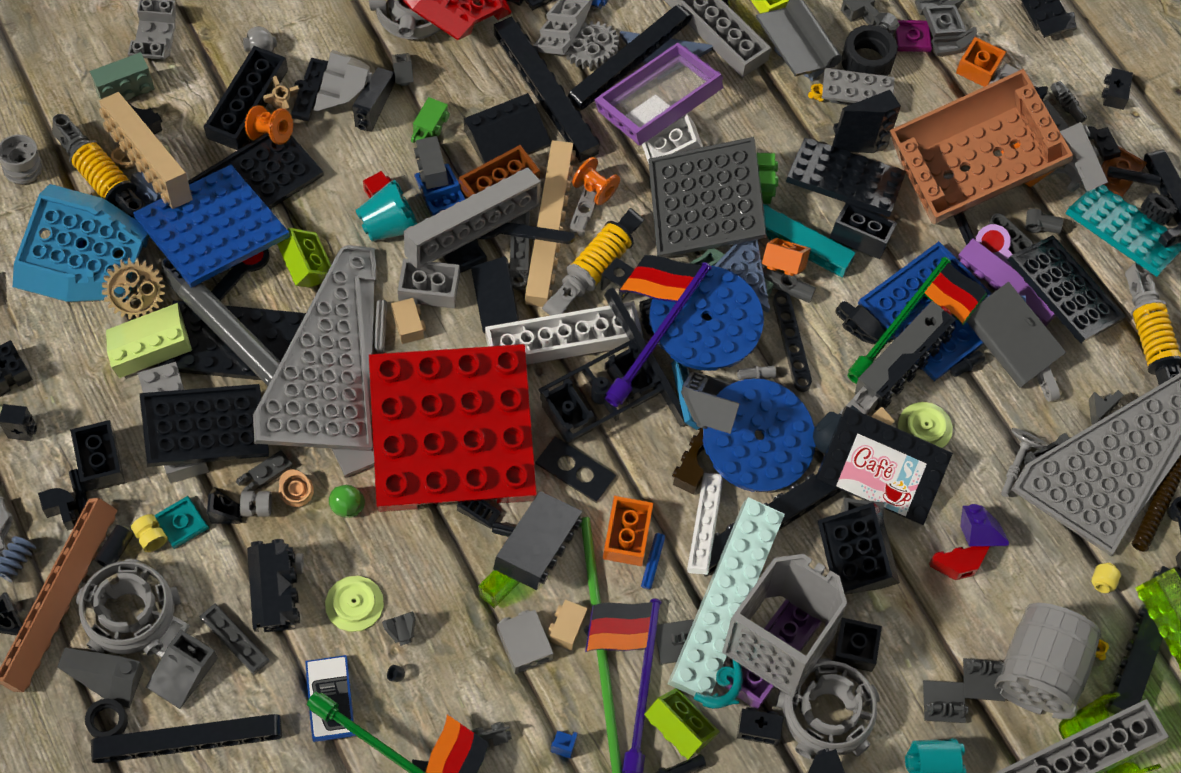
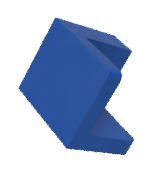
(564, 744)

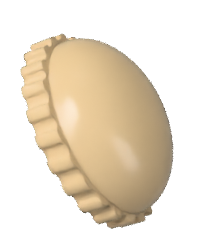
(121, 159)

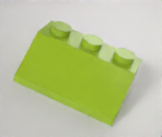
(304, 257)
(681, 723)

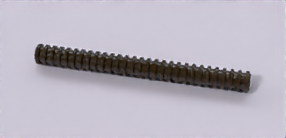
(1157, 508)

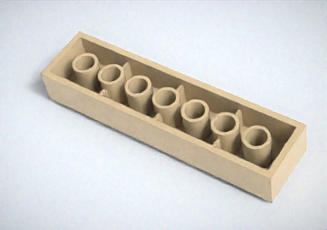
(145, 150)

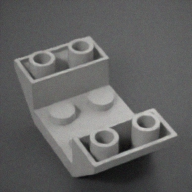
(154, 29)

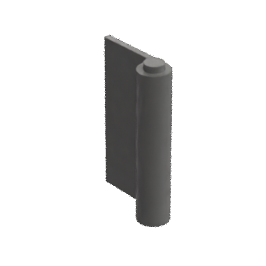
(799, 38)
(1014, 335)

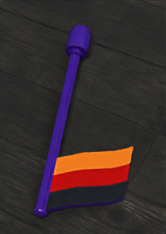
(665, 281)
(627, 629)

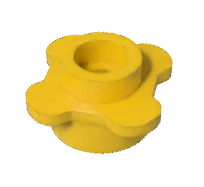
(815, 89)
(1103, 647)

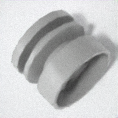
(20, 159)

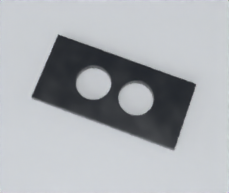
(601, 476)

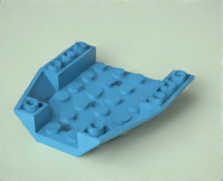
(56, 264)

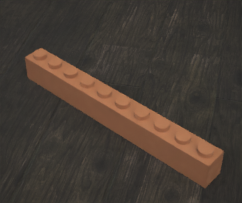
(56, 595)

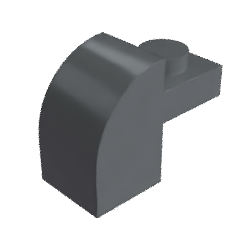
(859, 8)

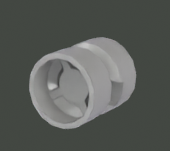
(263, 503)

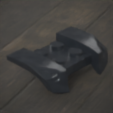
(1049, 16)

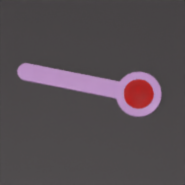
(996, 240)

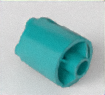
(935, 756)

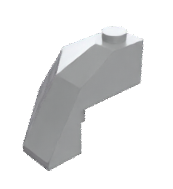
(341, 80)

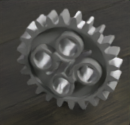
(593, 45)

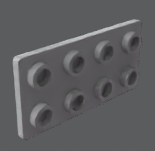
(853, 86)

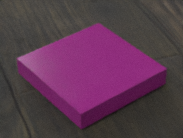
(913, 36)

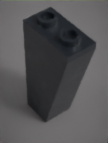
(372, 99)

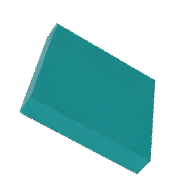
(181, 522)

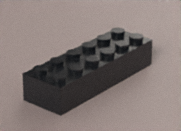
(245, 91)

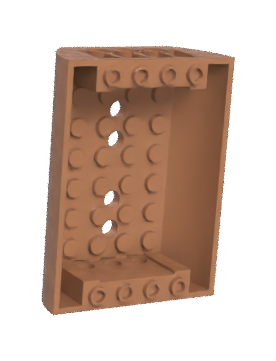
(969, 134)

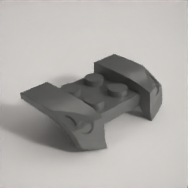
(946, 26)

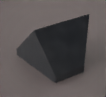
(222, 509)
(9, 617)

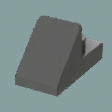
(1101, 407)

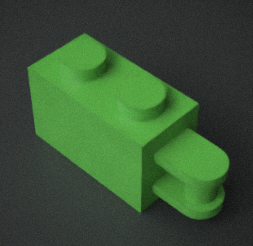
(430, 120)

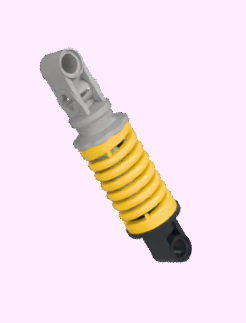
(592, 262)
(1153, 325)

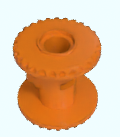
(277, 124)
(593, 181)

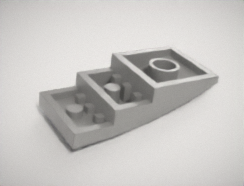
(562, 26)

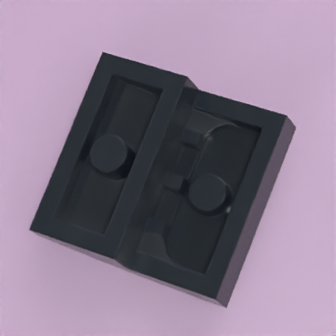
(466, 256)

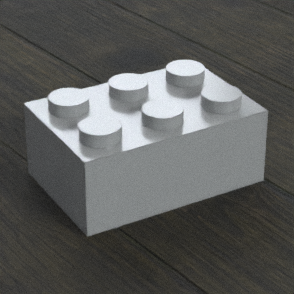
(429, 285)

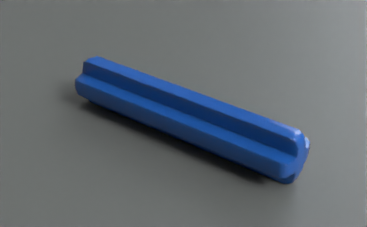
(653, 560)

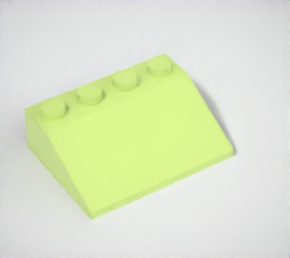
(147, 340)

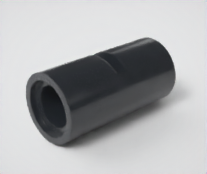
(114, 546)

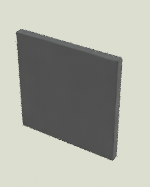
(671, 638)

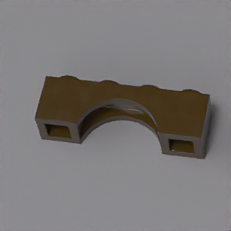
(690, 474)

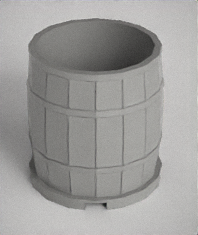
(1049, 660)

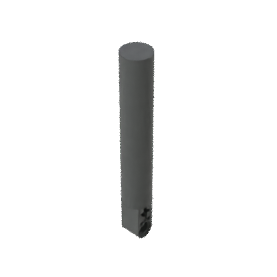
(223, 323)

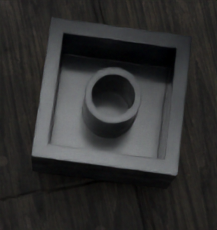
(857, 644)

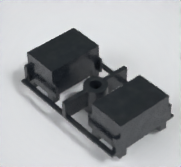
(568, 410)

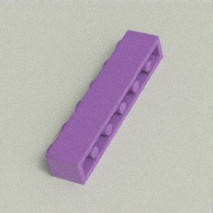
(998, 273)

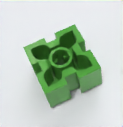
(768, 178)

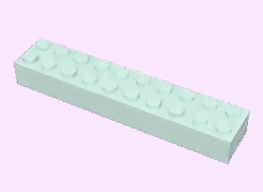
(729, 586)

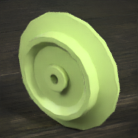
(927, 423)
(356, 615)

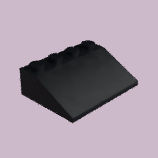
(867, 124)
(506, 127)
(859, 549)

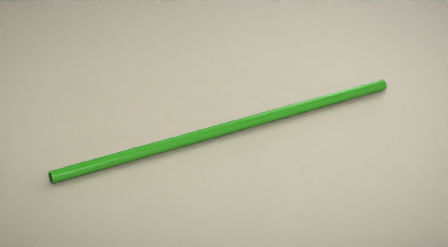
(601, 654)

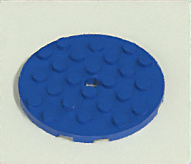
(720, 341)
(786, 430)

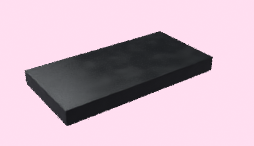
(494, 293)

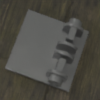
(980, 679)
(944, 701)

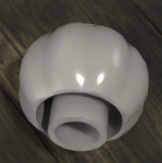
(260, 38)

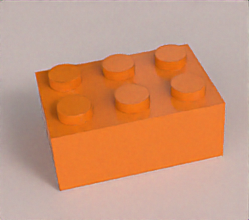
(627, 531)

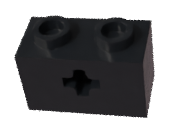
(1117, 88)
(17, 422)
(749, 728)

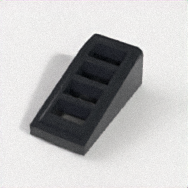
(475, 514)

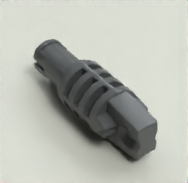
(1068, 101)

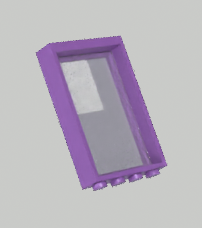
(659, 93)

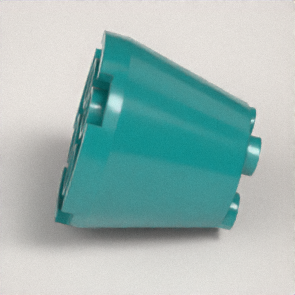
(386, 213)

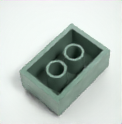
(126, 76)

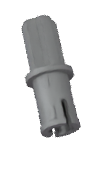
(756, 373)

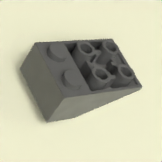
(181, 669)

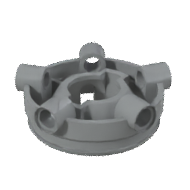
(403, 20)
(130, 583)
(830, 683)

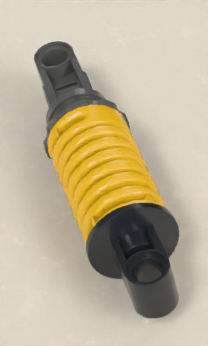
(96, 166)

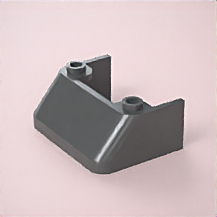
(703, 404)

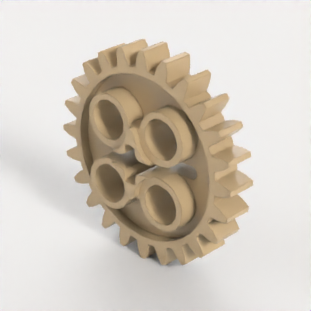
(118, 279)

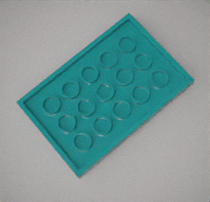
(1124, 228)

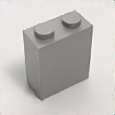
(524, 641)

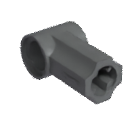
(1038, 221)

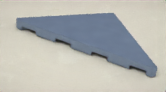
(695, 48)
(745, 262)

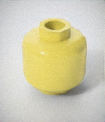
(1106, 578)

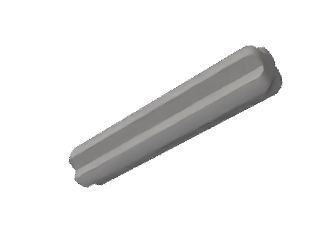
(380, 327)

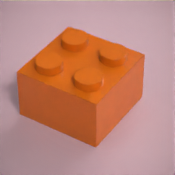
(980, 62)
(786, 256)

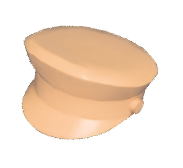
(295, 488)

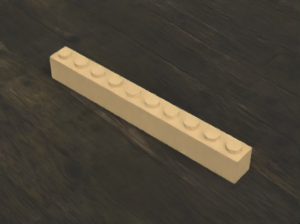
(550, 217)

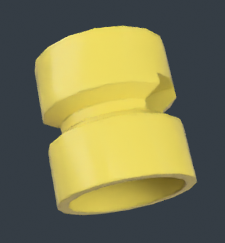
(149, 532)

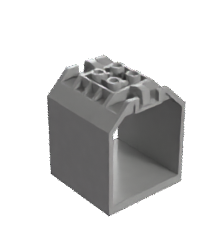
(766, 653)

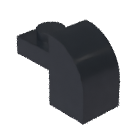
(57, 502)

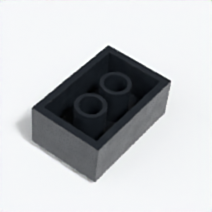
(863, 230)
(97, 455)

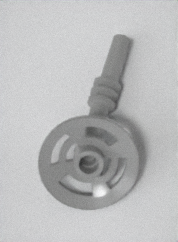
(1027, 441)

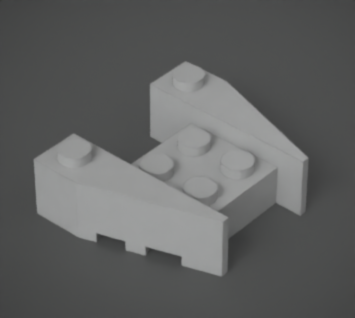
(1084, 156)

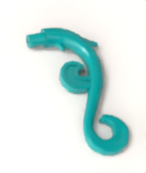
(729, 698)

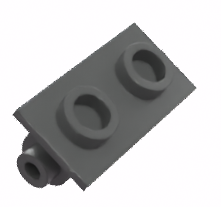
(497, 733)

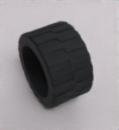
(871, 38)

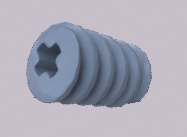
(14, 556)

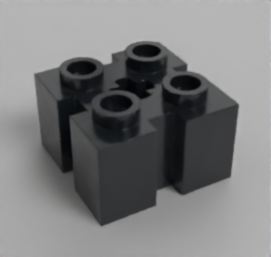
(11, 368)

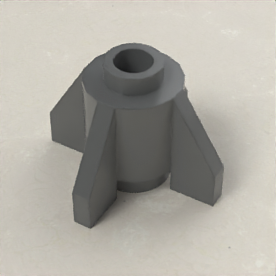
(886, 21)
(401, 628)

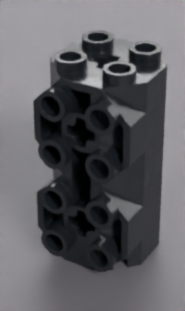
(272, 586)

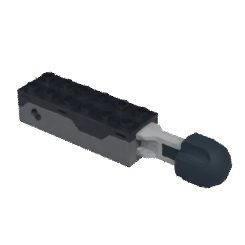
(894, 367)

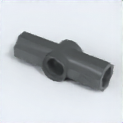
(797, 288)

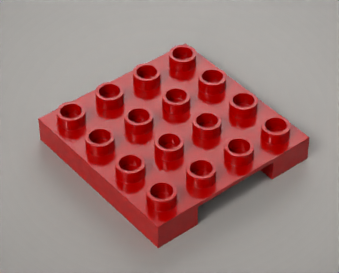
(451, 427)

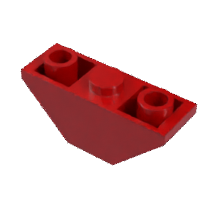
(960, 562)

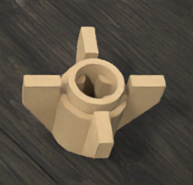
(280, 95)

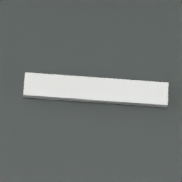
(705, 524)

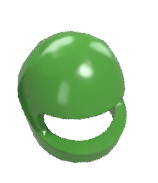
(345, 501)

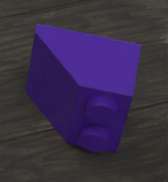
(981, 527)

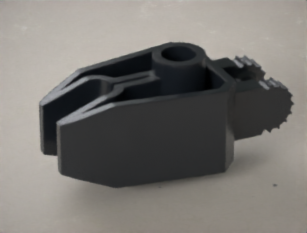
(859, 322)

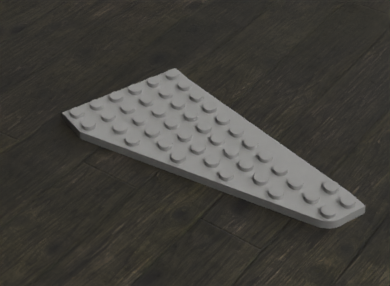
(324, 377)
(1110, 469)

